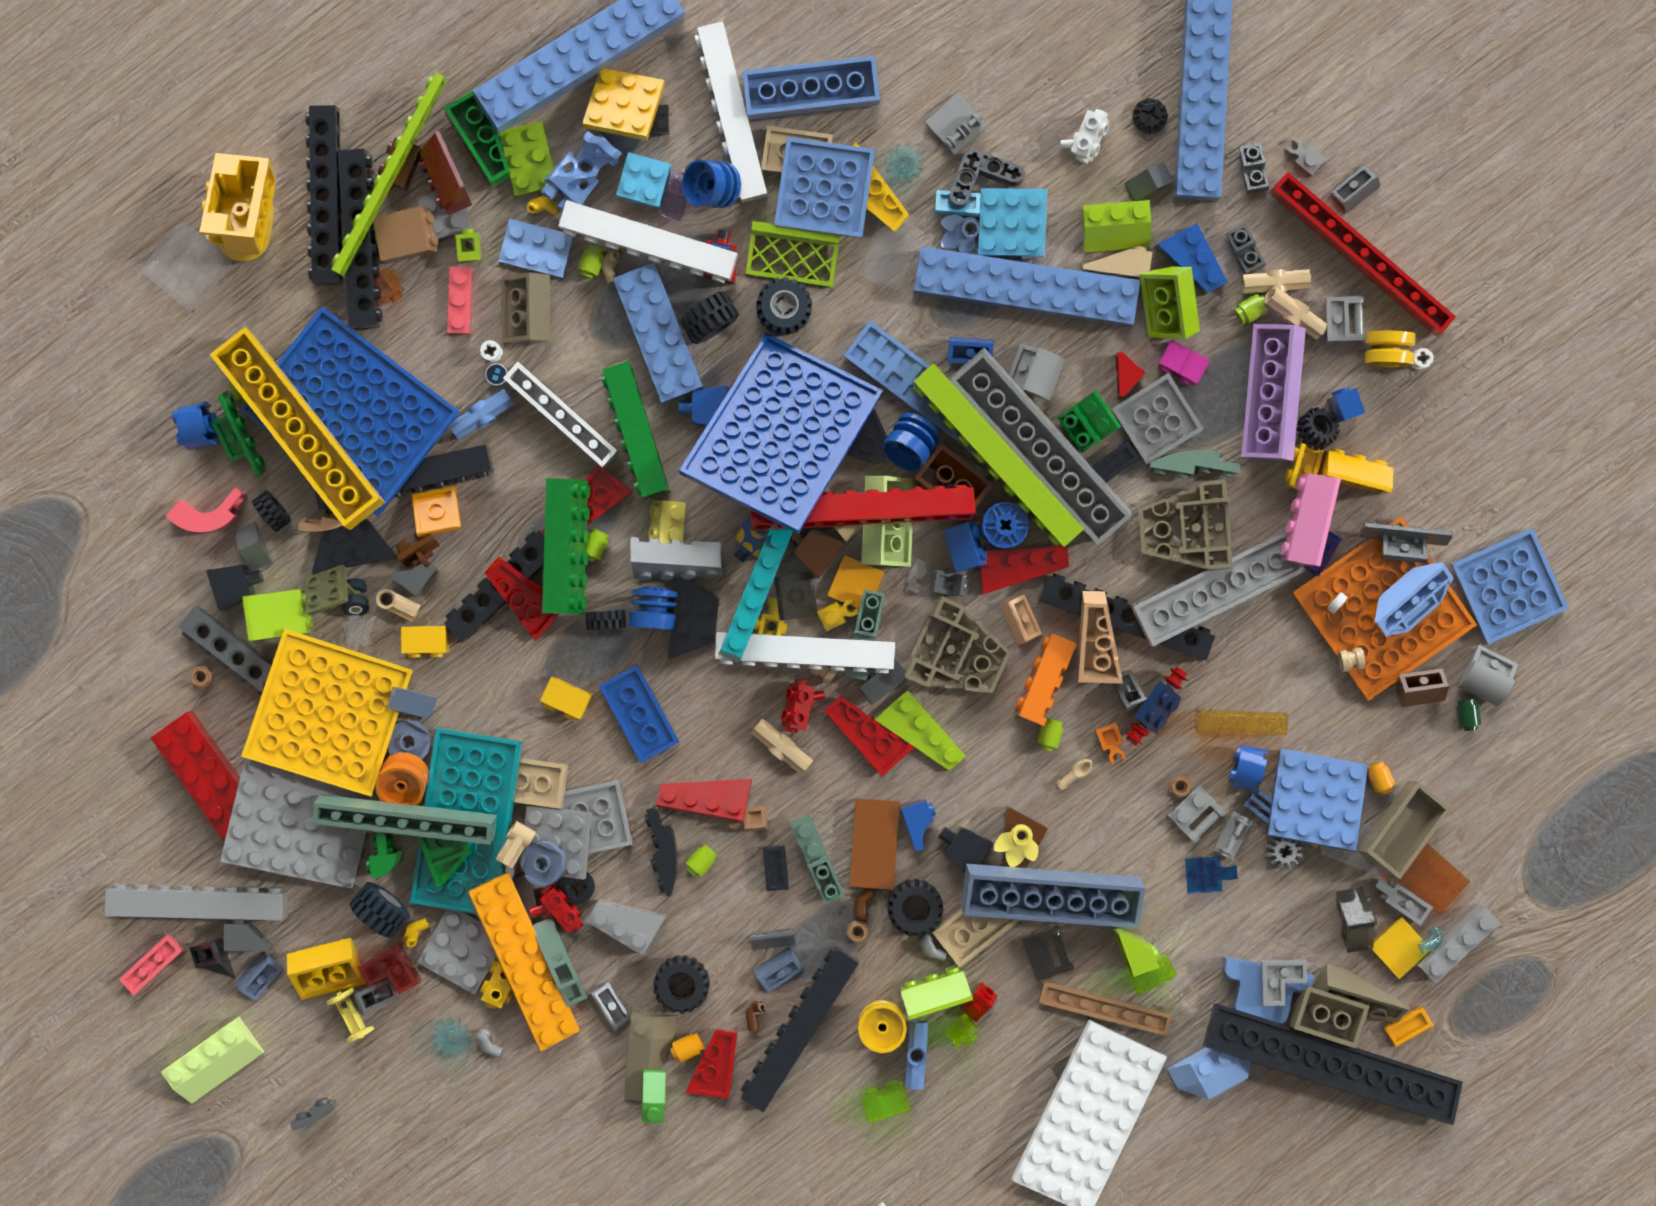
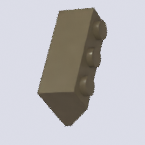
(526, 308)
(1328, 1016)

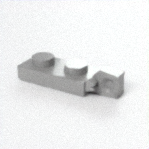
(1403, 900)

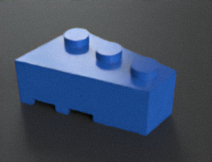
(1192, 250)

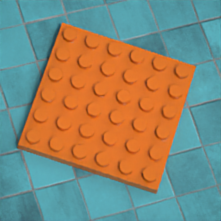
(1363, 580)

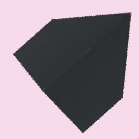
(212, 957)

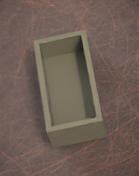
(1404, 829)

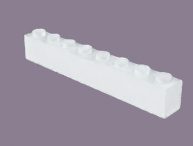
(731, 109)
(649, 241)
(815, 652)

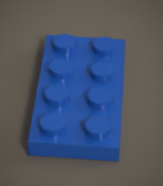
(639, 713)

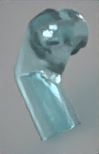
(1433, 942)

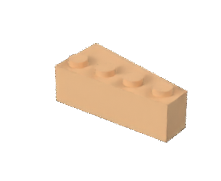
(1097, 647)

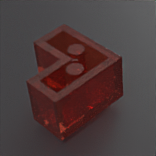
(394, 964)

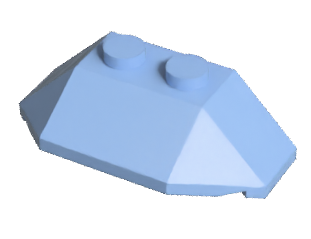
(1412, 598)
(1209, 1073)

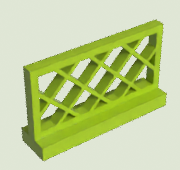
(780, 232)

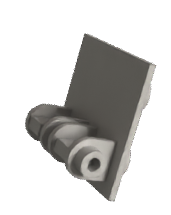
(956, 123)

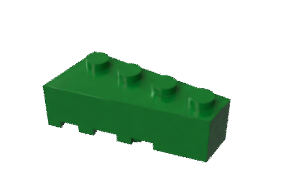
(478, 138)

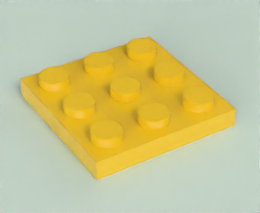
(623, 104)

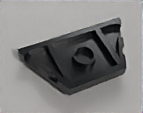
(351, 547)
(695, 618)

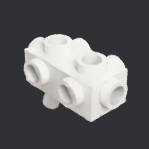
(1086, 142)

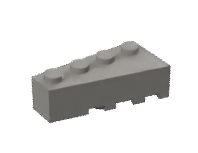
(675, 559)

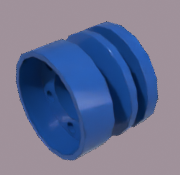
(711, 184)
(911, 442)
(991, 525)
(653, 608)

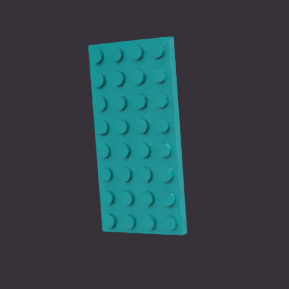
(472, 776)

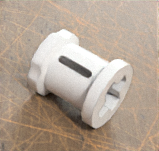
(485, 348)
(1423, 352)

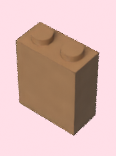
(405, 234)

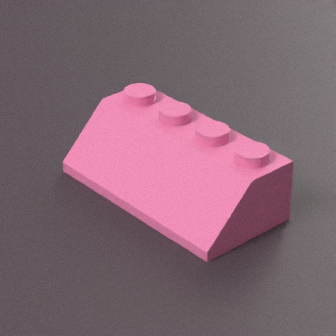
(1310, 519)

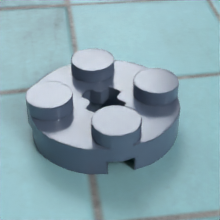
(408, 728)
(555, 863)

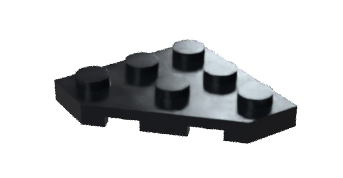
(870, 441)

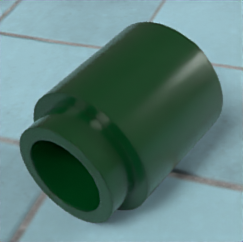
(1468, 714)

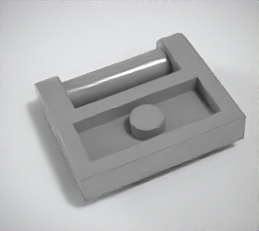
(1338, 319)
(1192, 807)

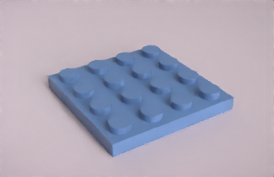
(824, 187)
(1509, 586)
(1317, 800)

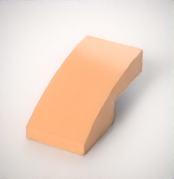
(328, 522)

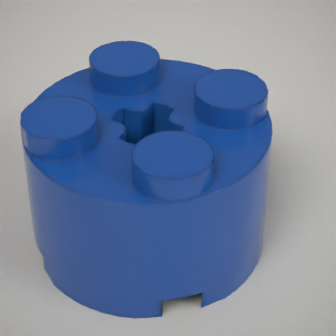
(195, 426)
(1249, 768)

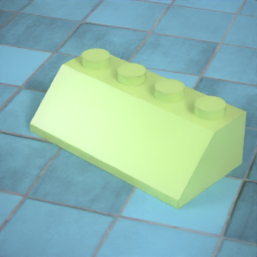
(887, 542)
(213, 1061)

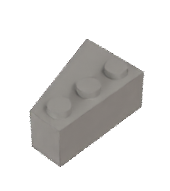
(626, 924)

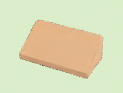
(1021, 619)

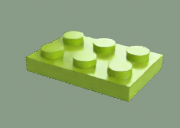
(527, 157)

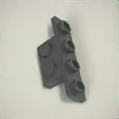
(1405, 542)

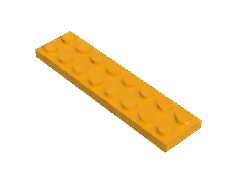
(522, 961)

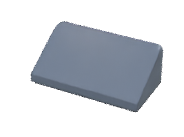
(411, 702)
(778, 970)
(259, 976)

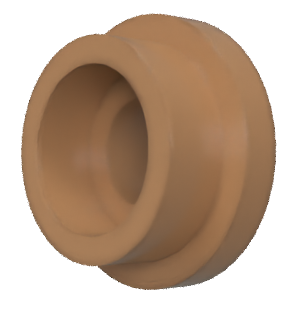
(195, 680)
(1180, 793)
(857, 938)

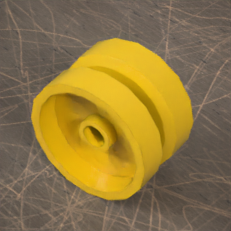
(1390, 348)
(879, 1013)

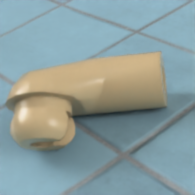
(608, 265)

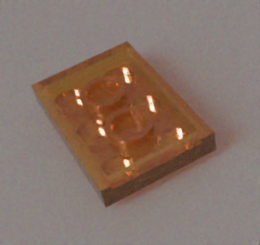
(1434, 879)

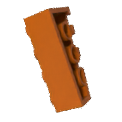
(1045, 679)

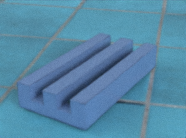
(1252, 798)

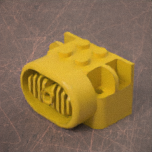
(239, 206)

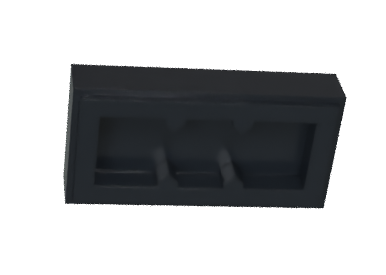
(1115, 461)
(775, 867)

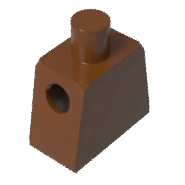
(816, 549)

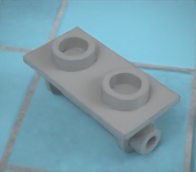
(1232, 835)

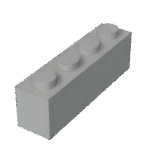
(1458, 943)

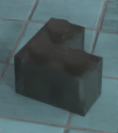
(1357, 919)

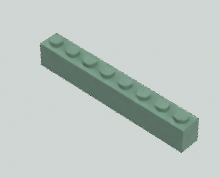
(404, 819)

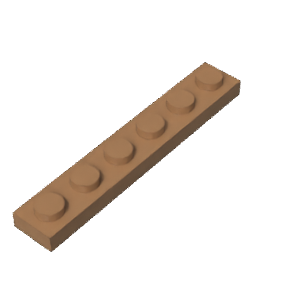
(1105, 1008)

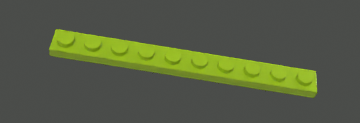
(393, 165)

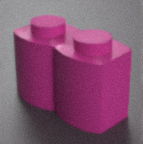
(1183, 363)

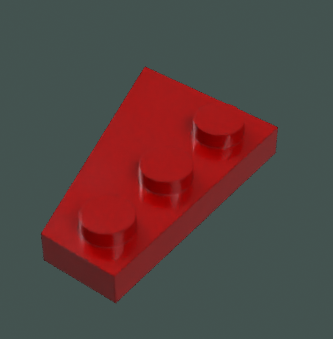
(716, 1066)

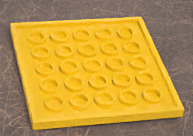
(325, 713)

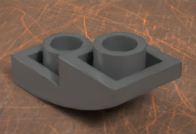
(1253, 168)
(1245, 250)
(882, 683)
(317, 1111)

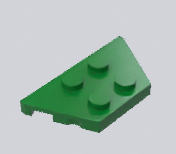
(443, 857)

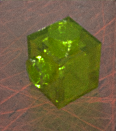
(962, 1031)

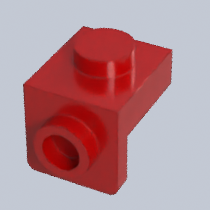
(982, 1002)

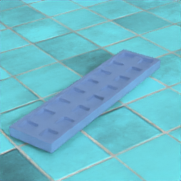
(895, 370)

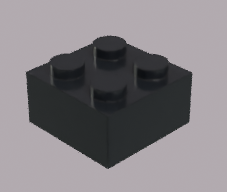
(661, 121)

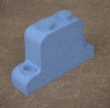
(1248, 990)

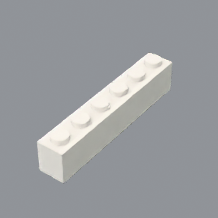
(561, 415)

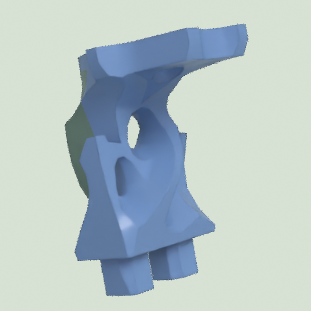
(596, 152)

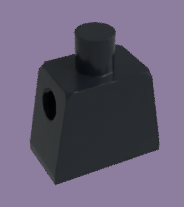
(232, 584)
(964, 846)

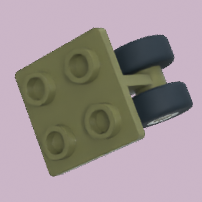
(333, 589)

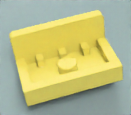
(667, 520)

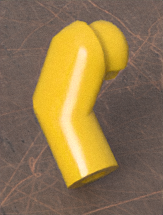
(541, 204)
(412, 931)

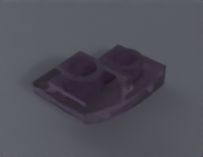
(674, 200)

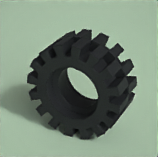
(1326, 424)
(271, 511)
(605, 619)

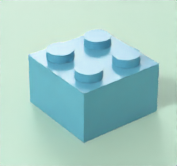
(644, 181)

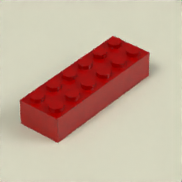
(200, 768)

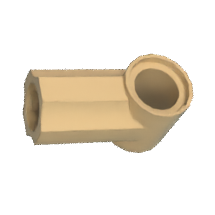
(400, 605)
(517, 840)

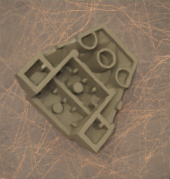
(1190, 527)
(955, 651)

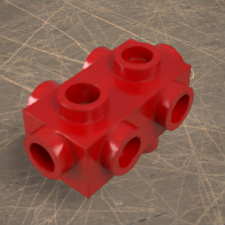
(798, 705)
(554, 905)

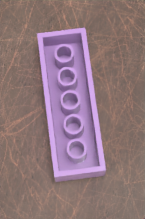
(1273, 392)

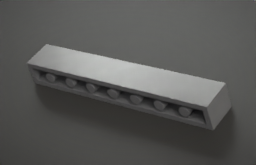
(196, 903)

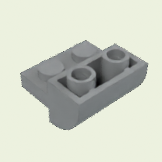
(1036, 371)
(1488, 676)

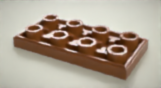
(874, 843)

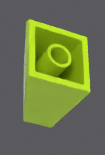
(273, 612)

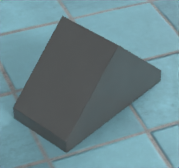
(1149, 182)
(252, 547)
(416, 579)
(1129, 692)
(375, 996)

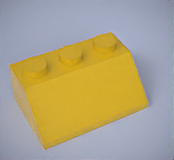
(1357, 471)
(325, 969)

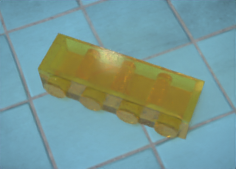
(1241, 721)

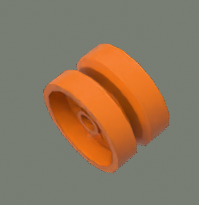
(402, 779)

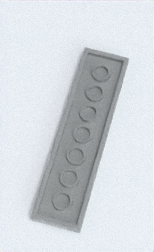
(1214, 591)

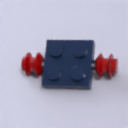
(1157, 707)

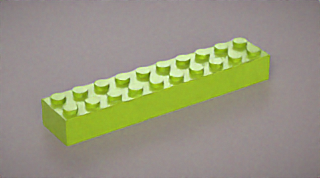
(997, 454)

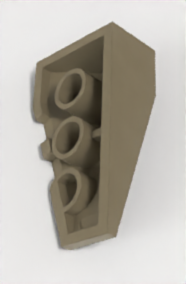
(1350, 986)
(647, 1048)

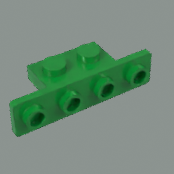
(234, 435)

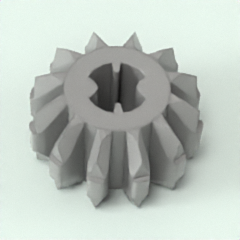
(1286, 858)

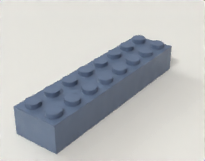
(1052, 896)

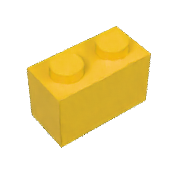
(425, 640)
(566, 698)

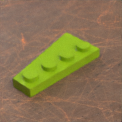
(919, 729)

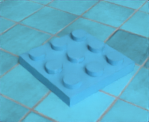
(1012, 222)

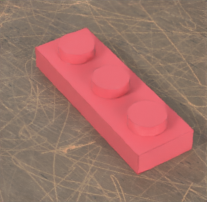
(459, 300)
(151, 964)

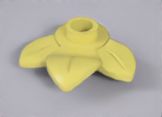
(1015, 848)

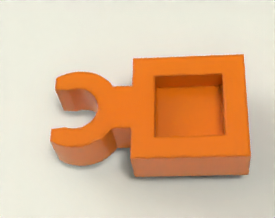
(1110, 738)

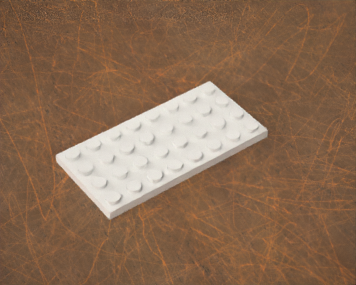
(1089, 1116)

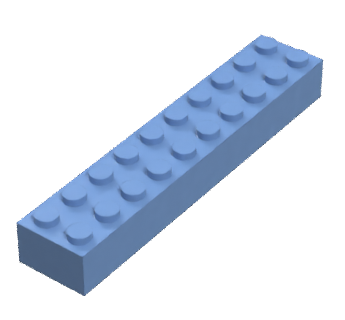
(573, 59)
(1202, 100)
(1026, 286)

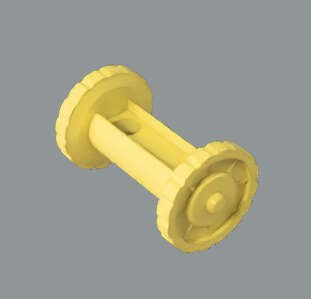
(350, 1015)

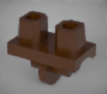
(418, 552)

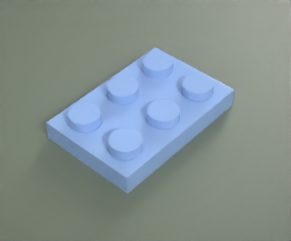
(536, 248)

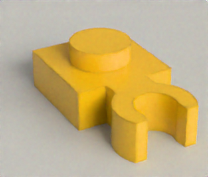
(834, 614)

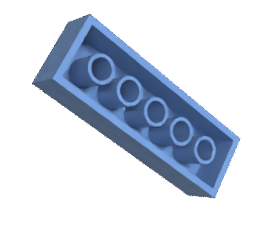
(811, 88)
(658, 333)

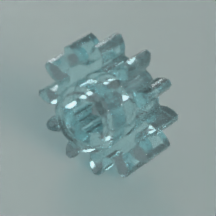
(903, 154)
(449, 1029)

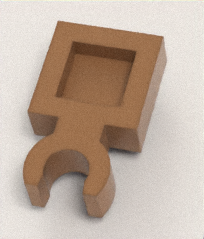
(754, 820)

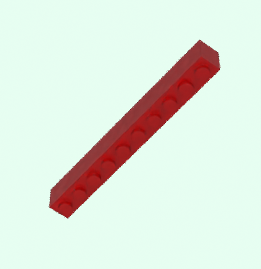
(1362, 254)
(884, 508)

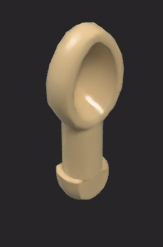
(1079, 770)

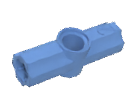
(481, 414)
(916, 1041)

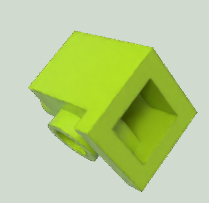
(465, 253)

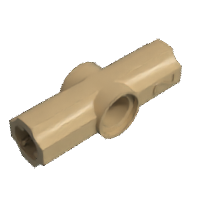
(1276, 278)
(1295, 312)
(782, 746)

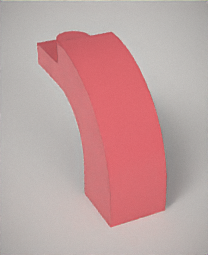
(193, 520)

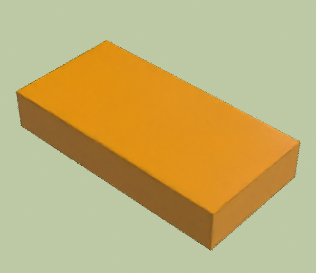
(1408, 1026)

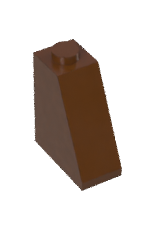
(1015, 818)

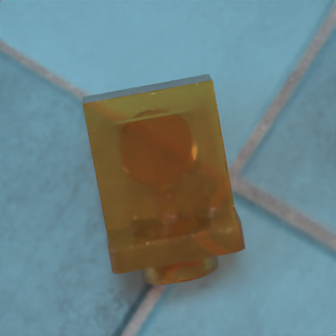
(392, 279)

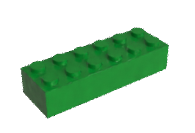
(636, 430)
(565, 546)

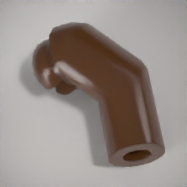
(860, 905)
(753, 1013)

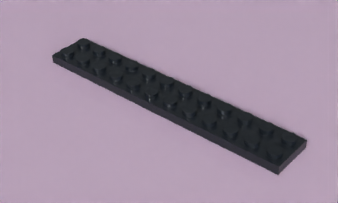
(1332, 1064)

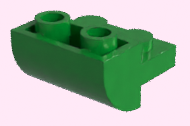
(1089, 421)
(386, 858)

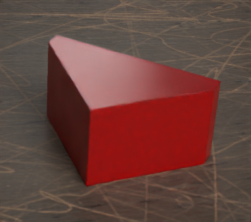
(1127, 374)

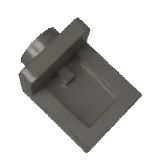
(948, 583)

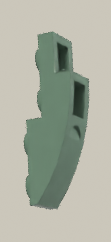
(1185, 462)
(867, 624)
(817, 859)
(559, 961)

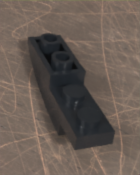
(666, 859)

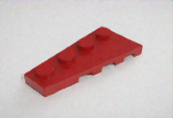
(874, 741)

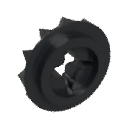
(1154, 125)
(584, 893)

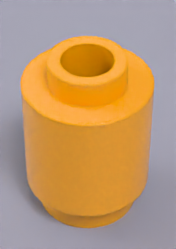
(1380, 778)
(687, 1047)

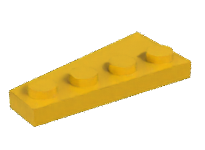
(884, 203)

